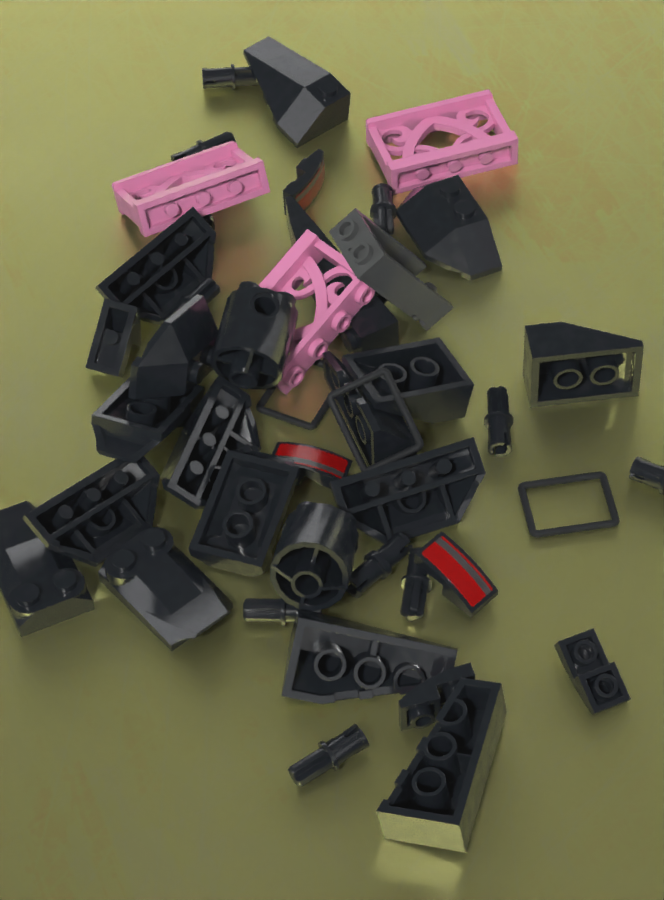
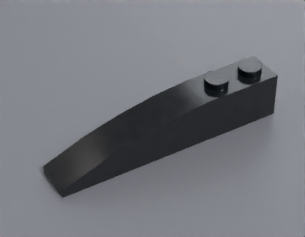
(373, 324)

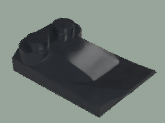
(133, 427)
(245, 512)
(35, 581)
(163, 587)

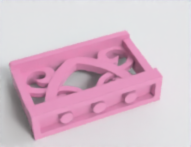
(423, 164)
(201, 180)
(313, 339)

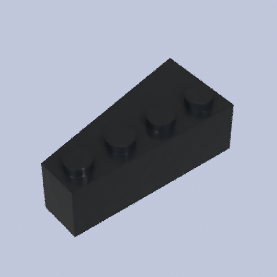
(445, 782)

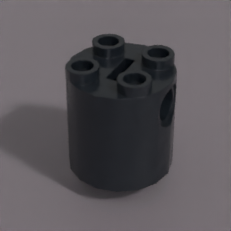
(254, 336)
(314, 556)

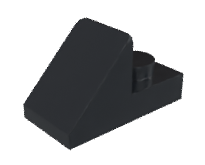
(115, 333)

